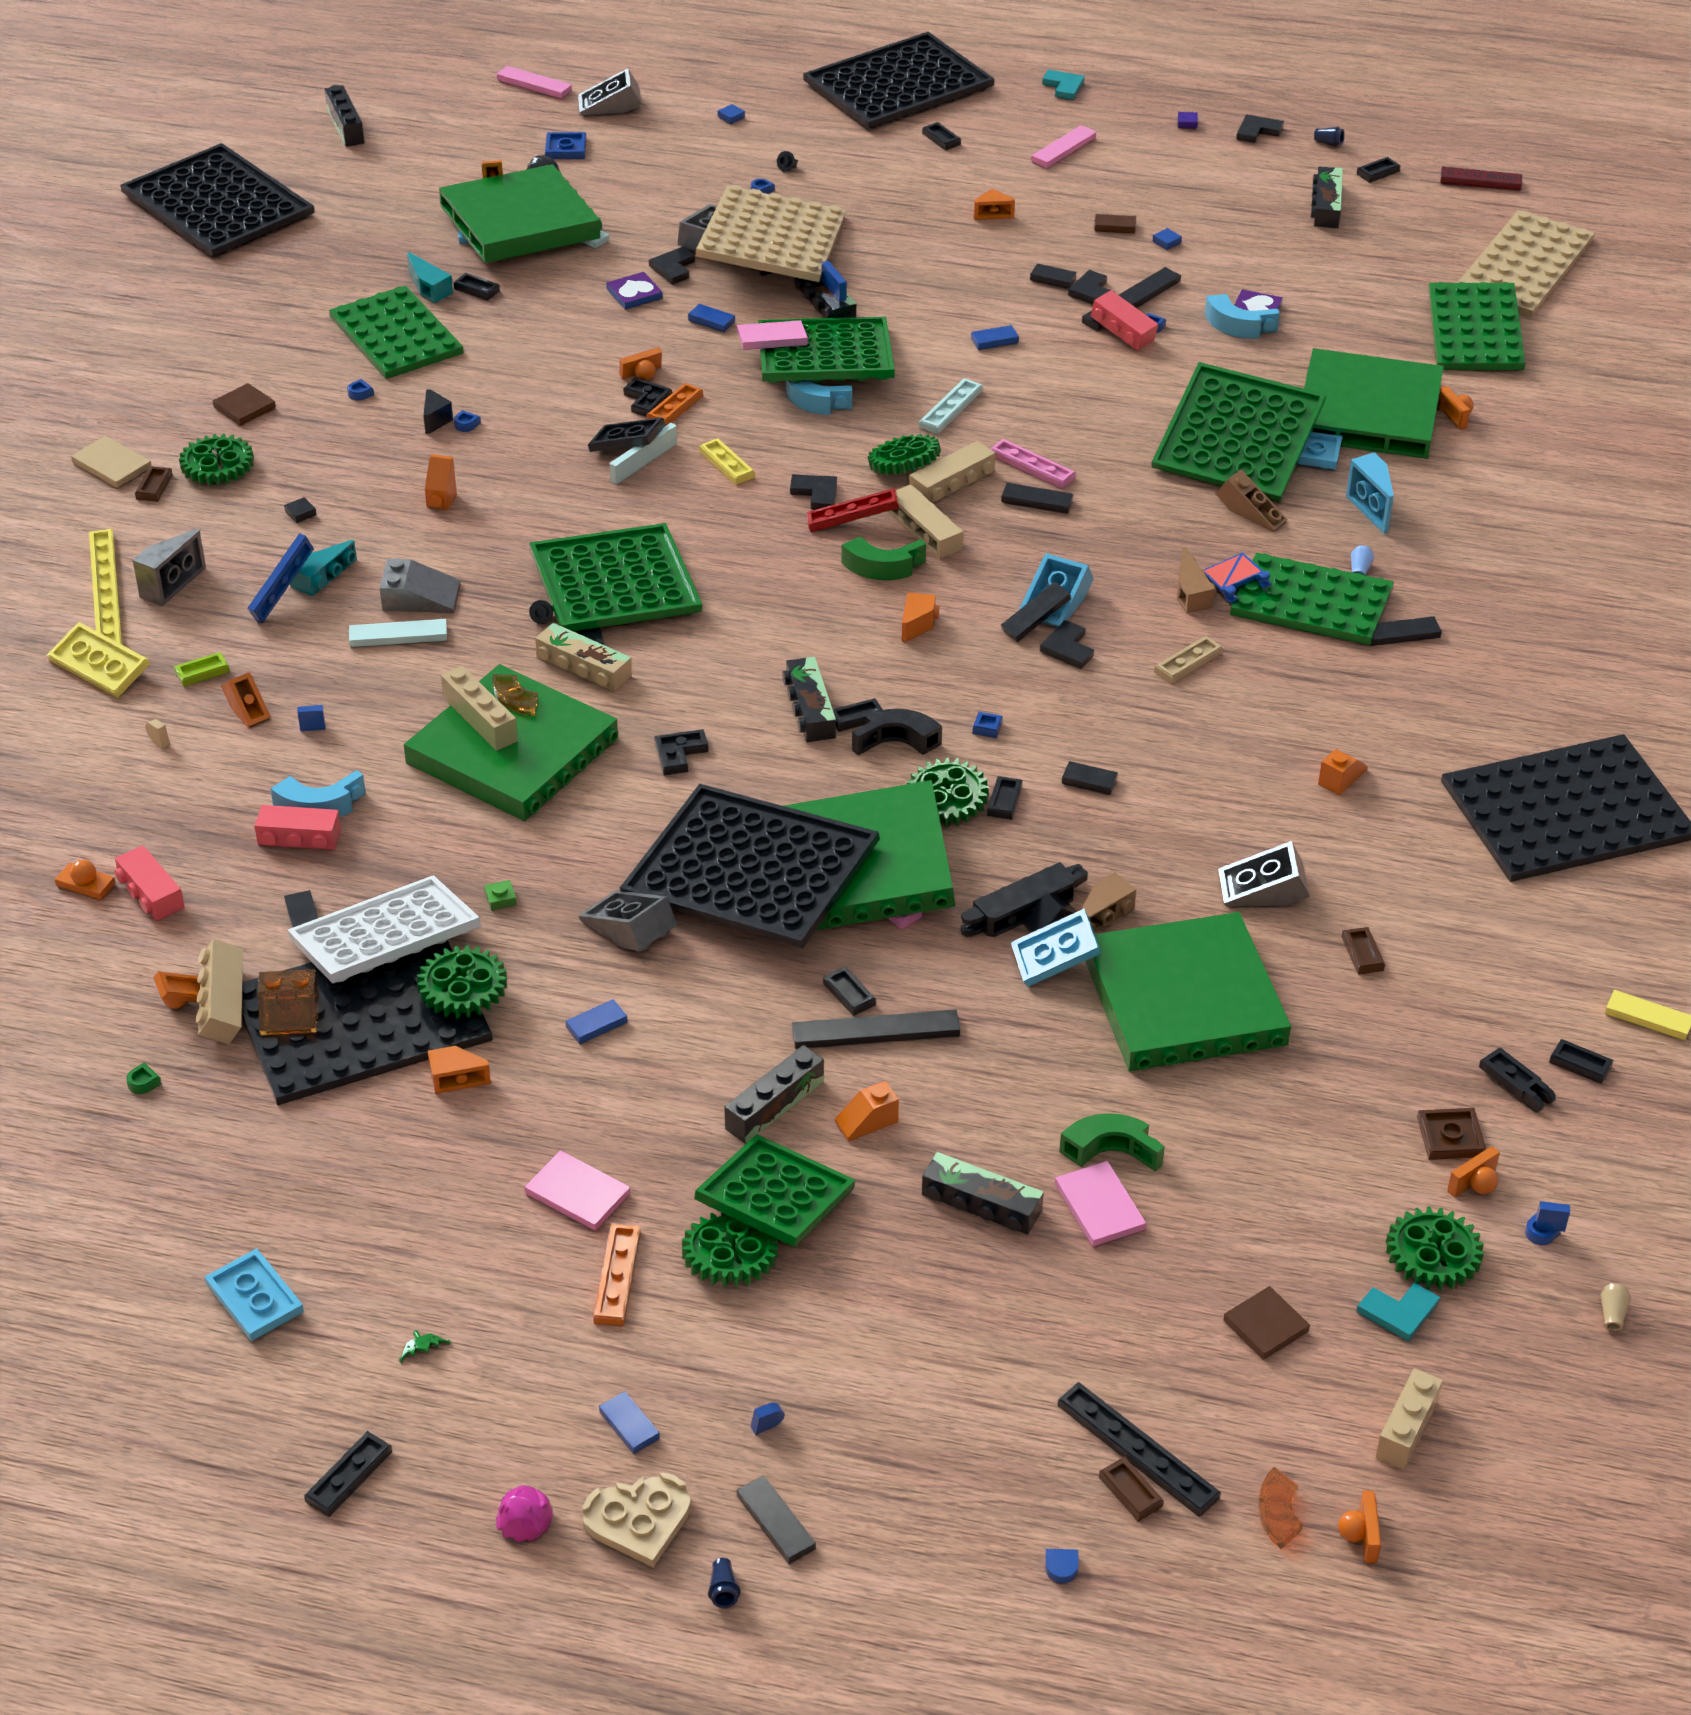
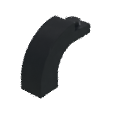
(899, 726)

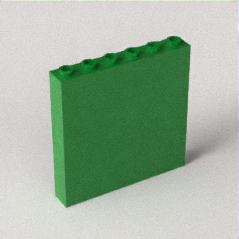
(519, 213)
(1376, 401)
(522, 775)
(908, 864)
(1187, 992)

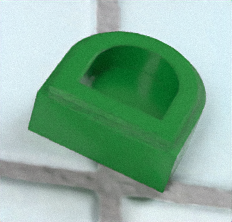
(142, 1079)

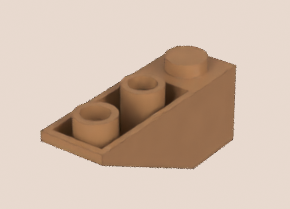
(1247, 500)
(1194, 588)
(1109, 900)

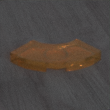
(513, 695)
(1276, 1508)

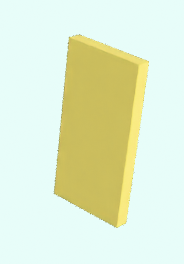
(98, 659)

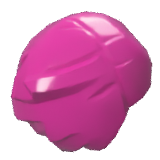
(524, 1514)

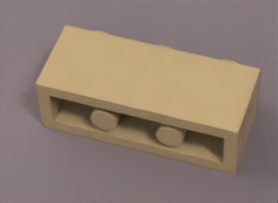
(1409, 1419)

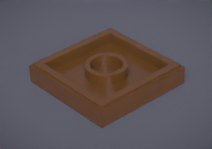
(244, 404)
(1451, 1133)
(1266, 1322)

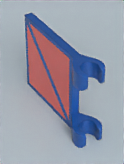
(1235, 573)

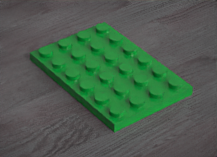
(1476, 326)
(396, 331)
(1315, 599)

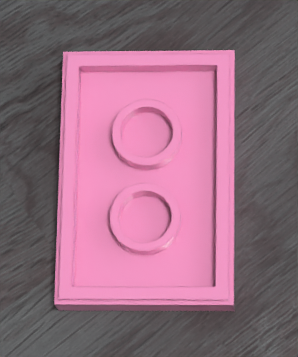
(772, 335)
(577, 1190)
(1100, 1203)

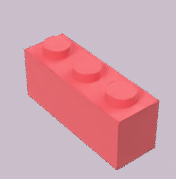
(1124, 320)
(297, 827)
(149, 883)

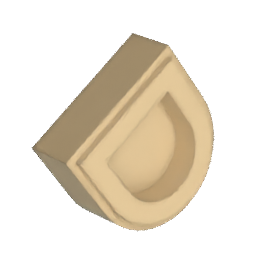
(158, 733)

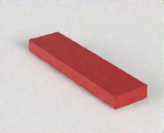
(852, 510)

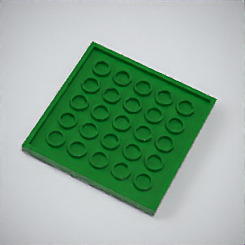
(835, 350)
(1237, 424)
(615, 577)

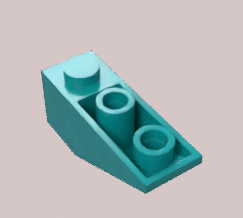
(430, 280)
(323, 567)

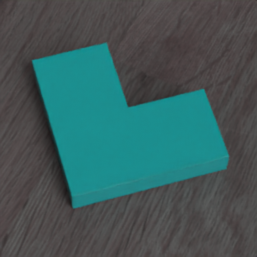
(1066, 83)
(1400, 1316)

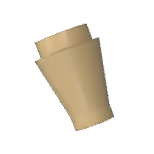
(1615, 1304)

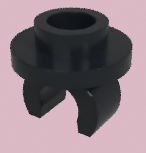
(786, 161)
(541, 611)

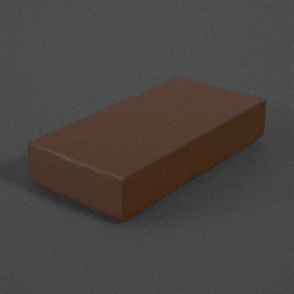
(1115, 223)
(153, 483)
(1363, 950)
(1131, 1489)

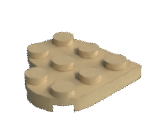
(638, 1517)

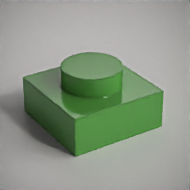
(500, 895)

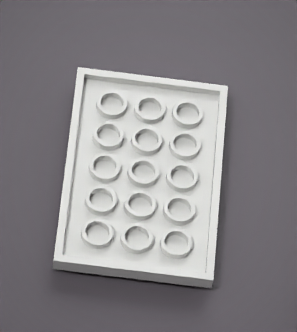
(383, 929)

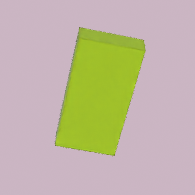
(201, 669)

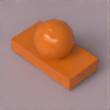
(641, 364)
(1455, 407)
(84, 879)
(177, 988)
(1476, 1173)
(1363, 1526)

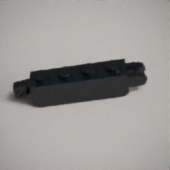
(1013, 903)

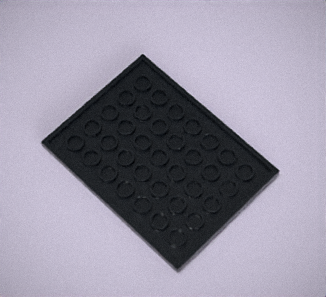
(898, 79)
(217, 199)
(1567, 807)
(752, 864)
(363, 1029)

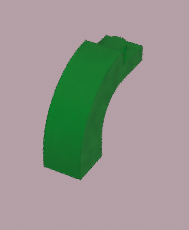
(881, 563)
(1111, 1133)

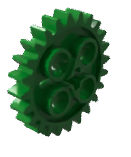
(904, 454)
(201, 464)
(956, 788)
(462, 981)
(1434, 1248)
(713, 1258)

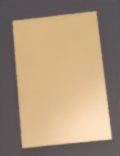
(111, 461)

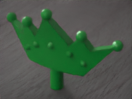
(421, 1343)

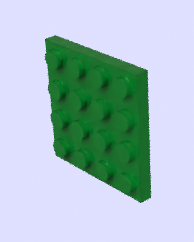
(775, 1190)

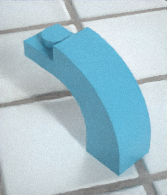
(1239, 322)
(819, 398)
(334, 797)

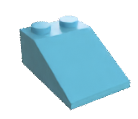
(1371, 489)
(1070, 575)

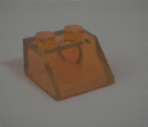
(288, 1002)

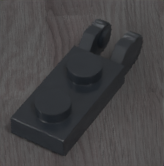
(1517, 1079)

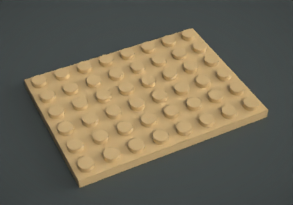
(771, 233)

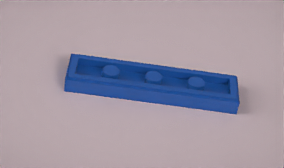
(280, 578)

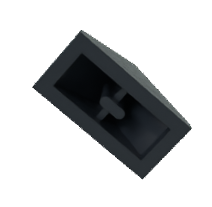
(436, 411)
(1047, 911)

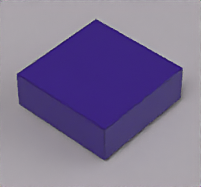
(1188, 120)

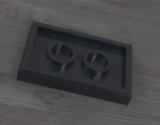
(626, 434)

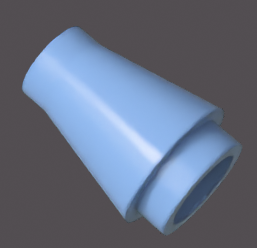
(1361, 559)

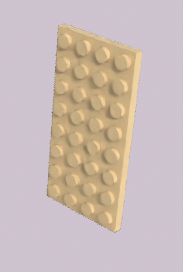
(1532, 255)

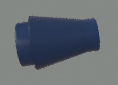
(1332, 135)
(723, 1584)

